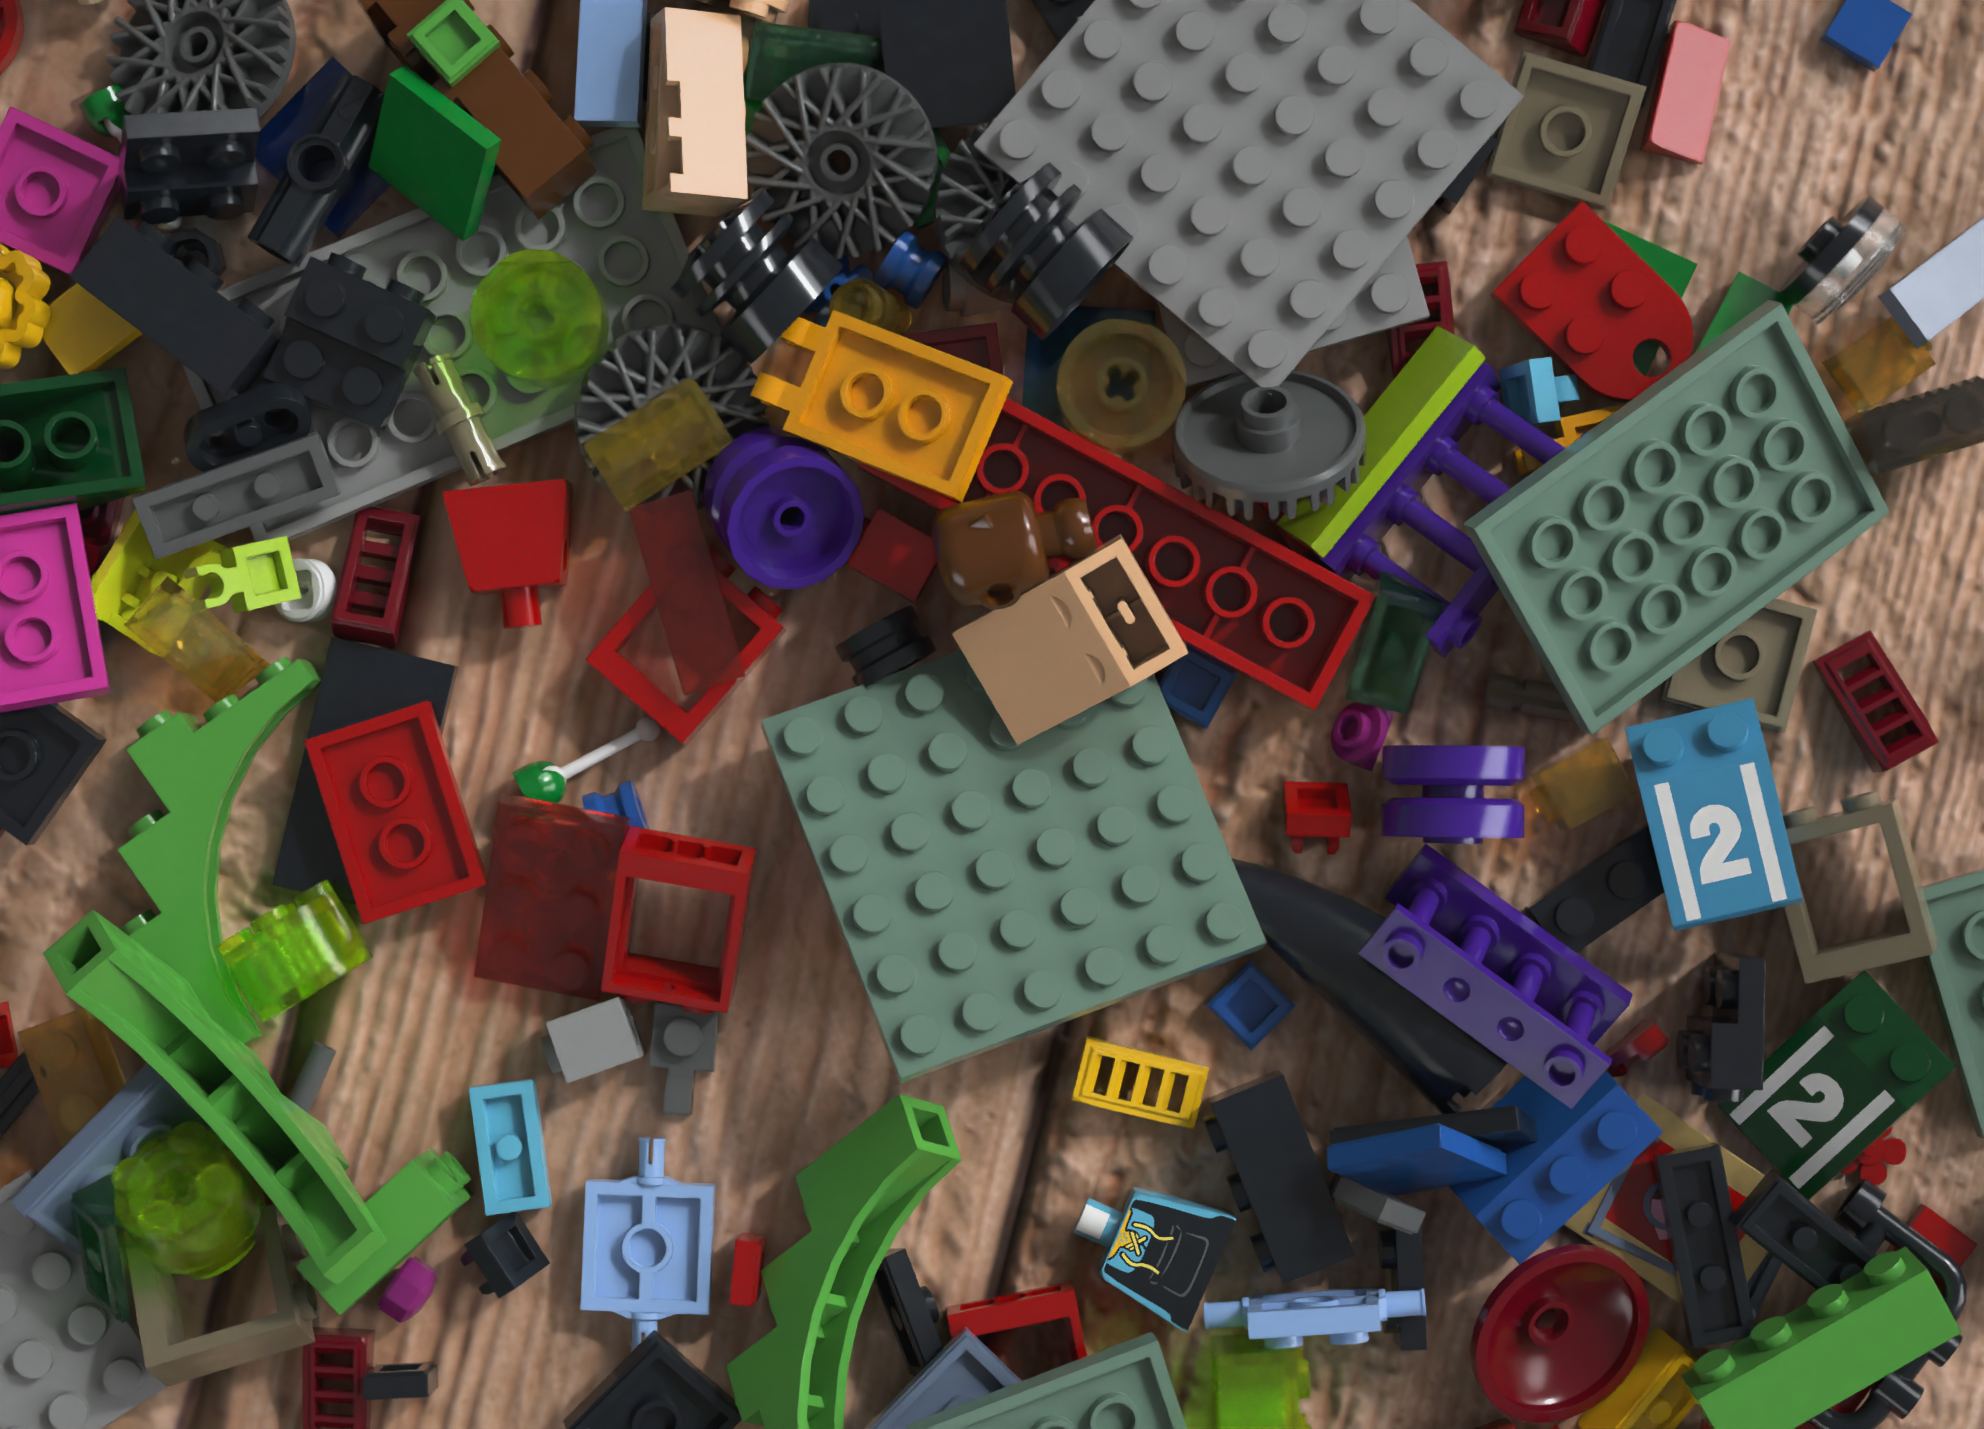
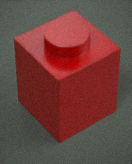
(894, 555)

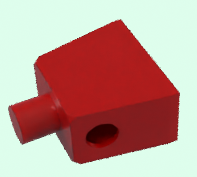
(513, 542)

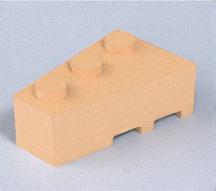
(695, 113)

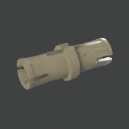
(459, 418)

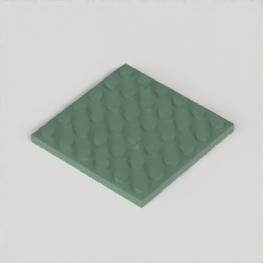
(1001, 876)

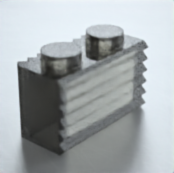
(1920, 426)

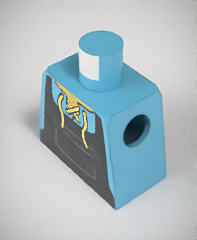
(1158, 1249)

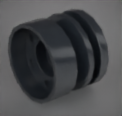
(1045, 250)
(756, 276)

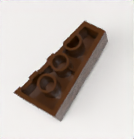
(538, 151)

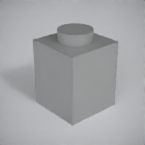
(592, 1039)

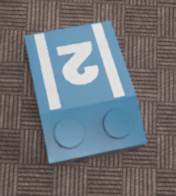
(1714, 814)

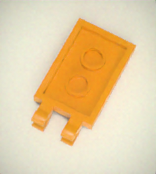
(889, 402)

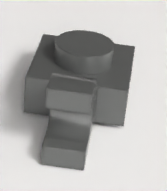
(683, 1045)

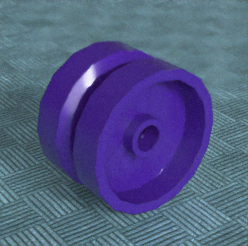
(782, 508)
(1453, 792)

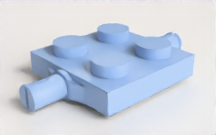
(648, 1244)
(1289, 1316)

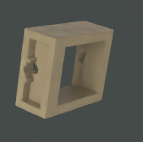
(1873, 950)
(160, 1322)

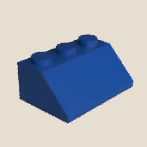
(1564, 1169)

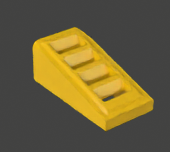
(1088, 1069)

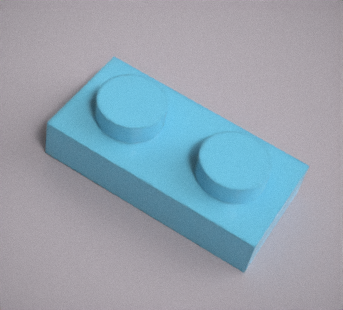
(510, 1146)

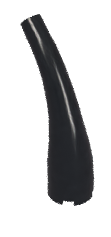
(1321, 941)

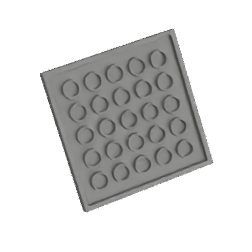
(1253, 151)

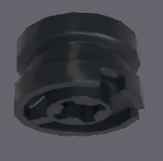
(885, 647)

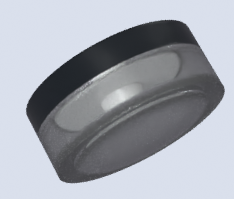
(1842, 259)

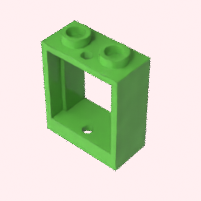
(407, 1213)

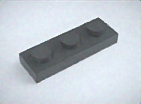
(236, 495)

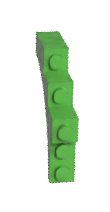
(178, 854)
(225, 1084)
(817, 1288)

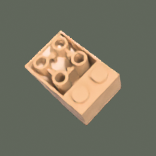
(1071, 641)

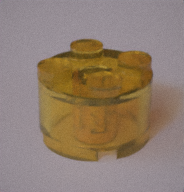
(1127, 350)

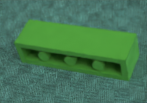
(1824, 1348)

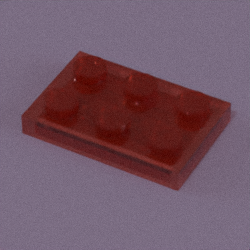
(549, 896)

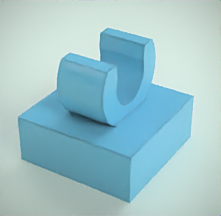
(1534, 391)

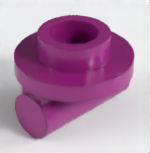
(1360, 734)

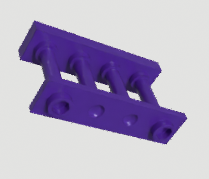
(1399, 503)
(1497, 975)

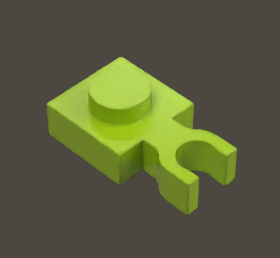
(250, 576)

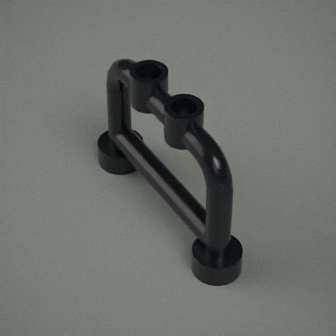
(1897, 1391)

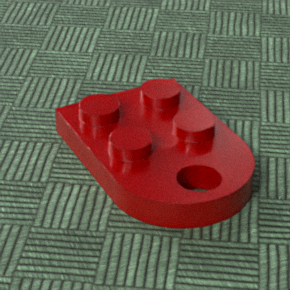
(1593, 304)

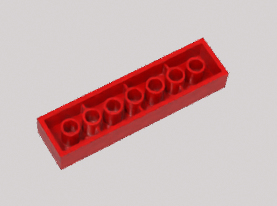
(1216, 578)

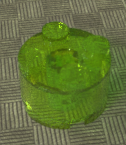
(515, 293)
(294, 951)
(188, 1202)

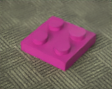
(52, 191)

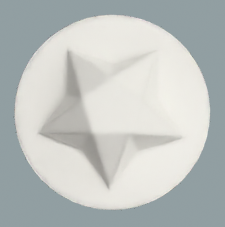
(317, 591)

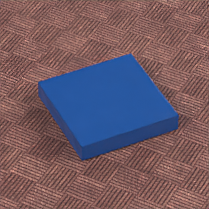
(1416, 1160)

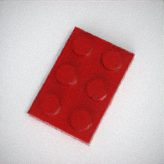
(396, 812)

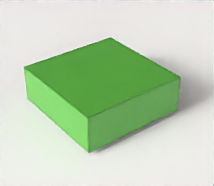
(453, 40)

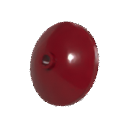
(1560, 1333)

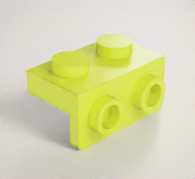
(133, 574)

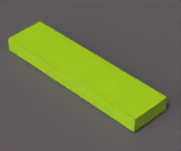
(1392, 431)

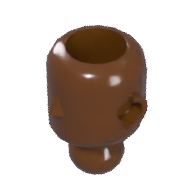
(1002, 547)

